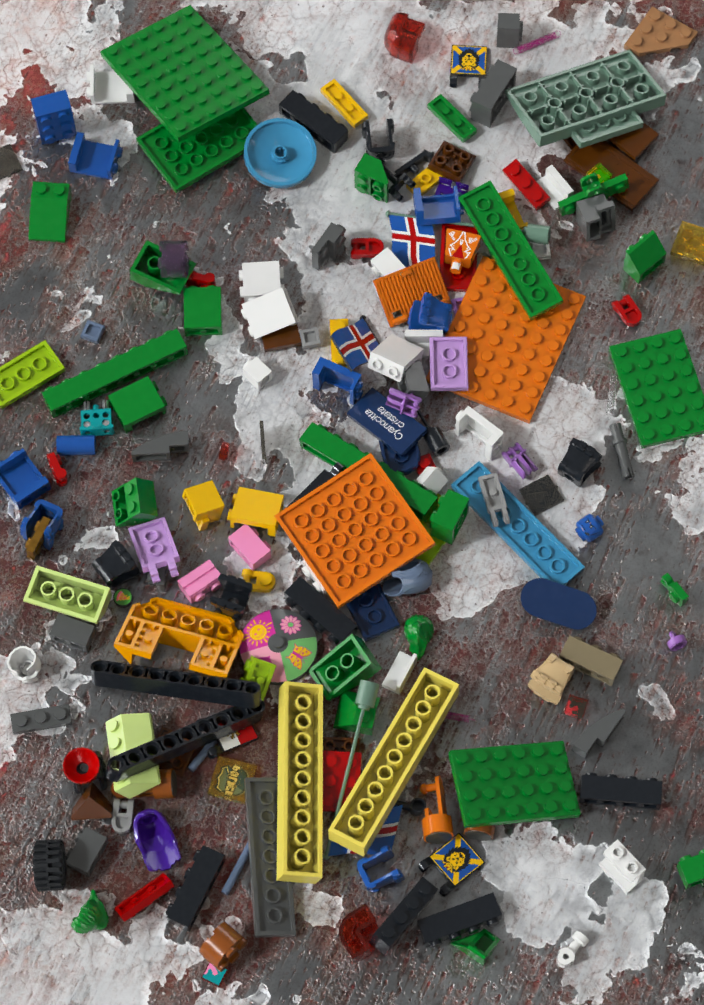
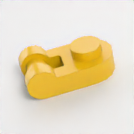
(264, 580)

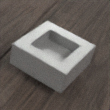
(310, 338)

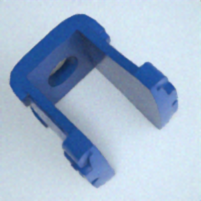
(430, 314)
(42, 509)
(364, 864)

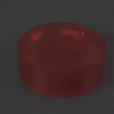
(224, 451)

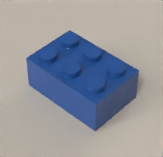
(54, 117)

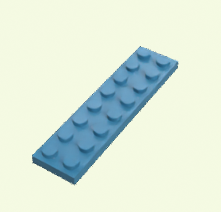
(524, 533)

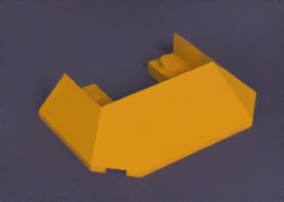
(178, 625)

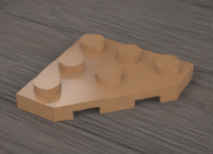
(659, 34)

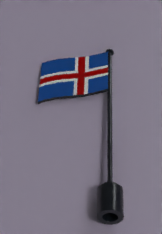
(355, 347)

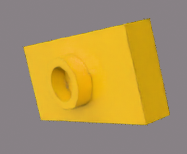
(425, 181)

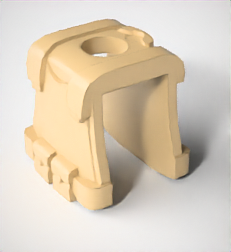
(551, 679)

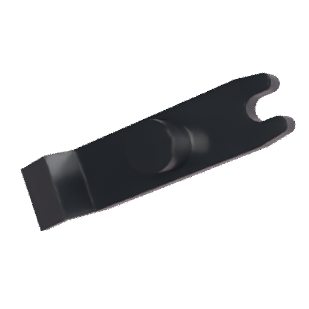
(412, 165)

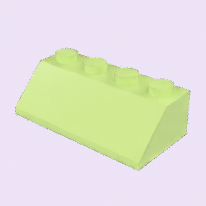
(68, 595)
(123, 734)

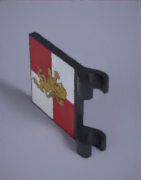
(232, 741)

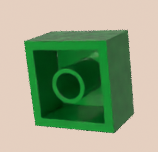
(449, 517)

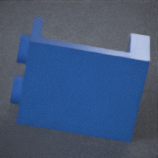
(94, 158)

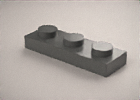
(41, 719)

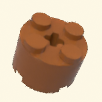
(222, 946)

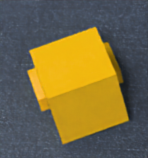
(204, 503)

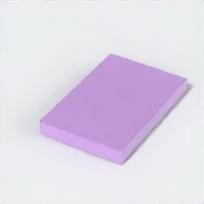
(448, 364)

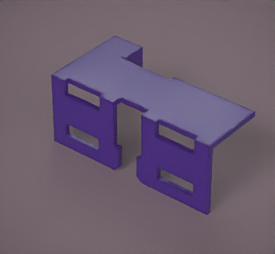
(444, 189)

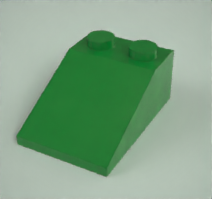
(49, 211)
(146, 271)
(344, 667)

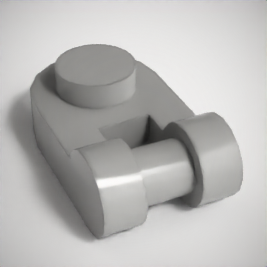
(122, 821)

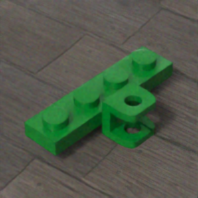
(593, 188)

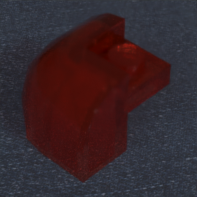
(403, 37)
(356, 933)

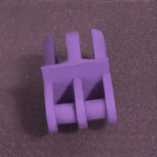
(402, 402)
(520, 462)

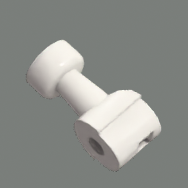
(567, 955)

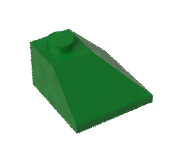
(348, 714)

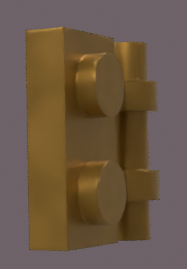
(34, 544)

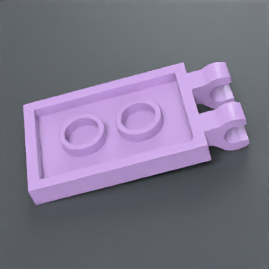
(155, 547)

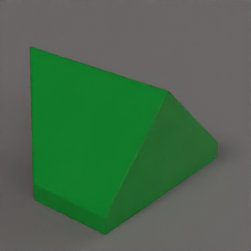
(478, 945)

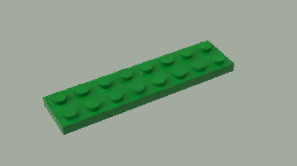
(510, 250)

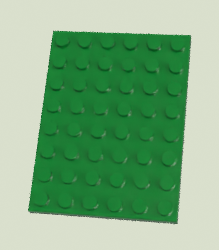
(184, 73)

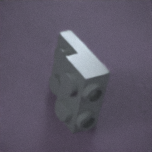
(329, 245)

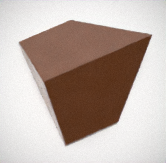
(92, 805)

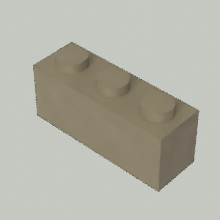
(591, 660)

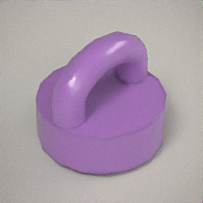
(676, 642)

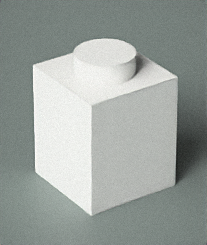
(257, 373)
(432, 479)

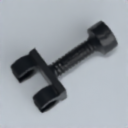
(397, 183)

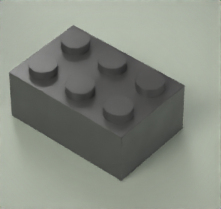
(491, 94)

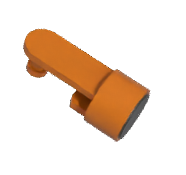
(436, 827)

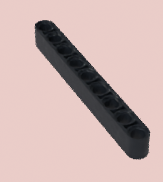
(176, 684)
(179, 745)

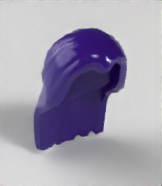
(155, 840)

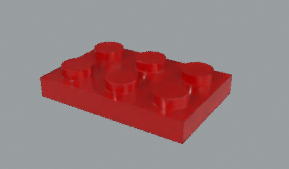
(333, 775)

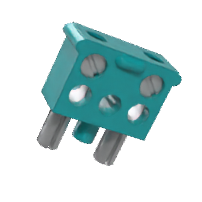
(96, 421)

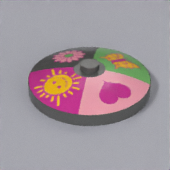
(283, 640)

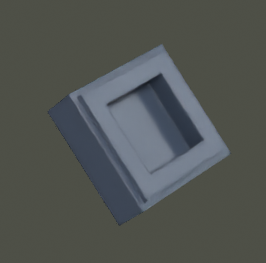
(92, 331)

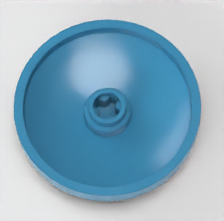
(280, 153)

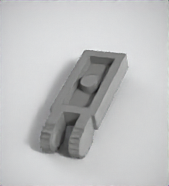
(493, 497)

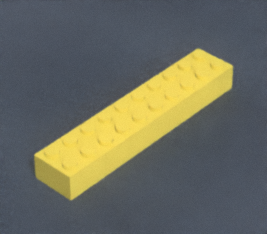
(393, 762)
(300, 783)

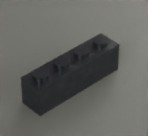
(320, 125)
(319, 611)
(620, 792)
(196, 888)
(403, 915)
(459, 920)

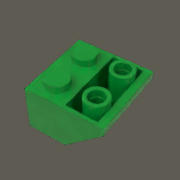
(371, 178)
(644, 256)
(134, 502)

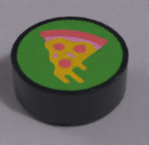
(123, 597)

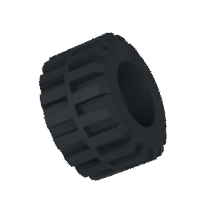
(49, 865)

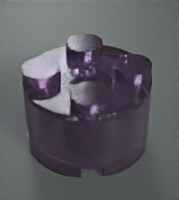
(174, 259)

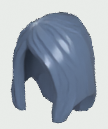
(409, 579)

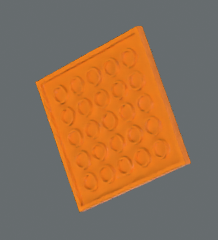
(354, 530)

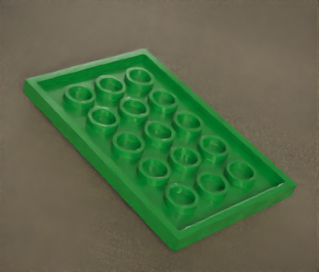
(199, 154)
(660, 387)
(514, 784)

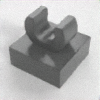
(161, 586)

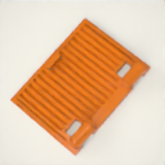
(400, 291)

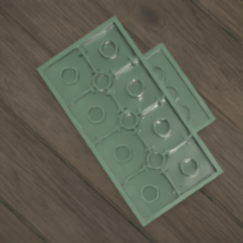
(587, 101)

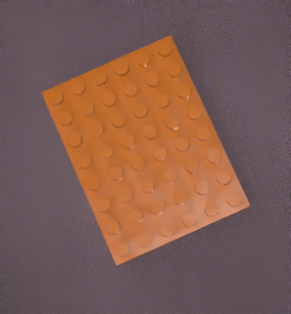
(506, 350)

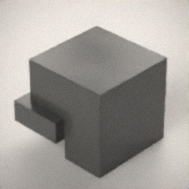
(595, 216)

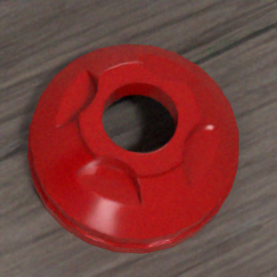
(77, 757)

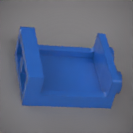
(437, 208)
(338, 376)
(22, 479)

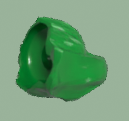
(418, 633)
(92, 916)

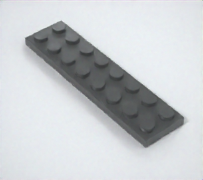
(270, 898)

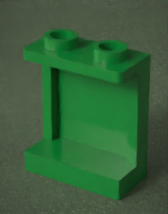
(202, 311)
(137, 402)

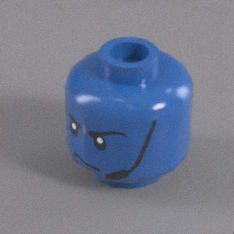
(589, 527)

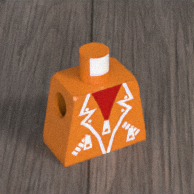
(461, 249)

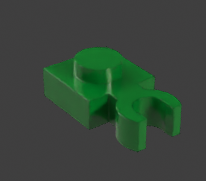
(676, 592)

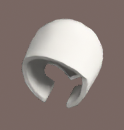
(24, 664)

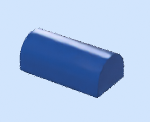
(76, 445)

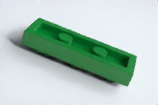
(451, 118)

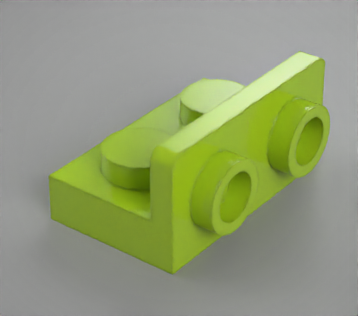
(260, 672)

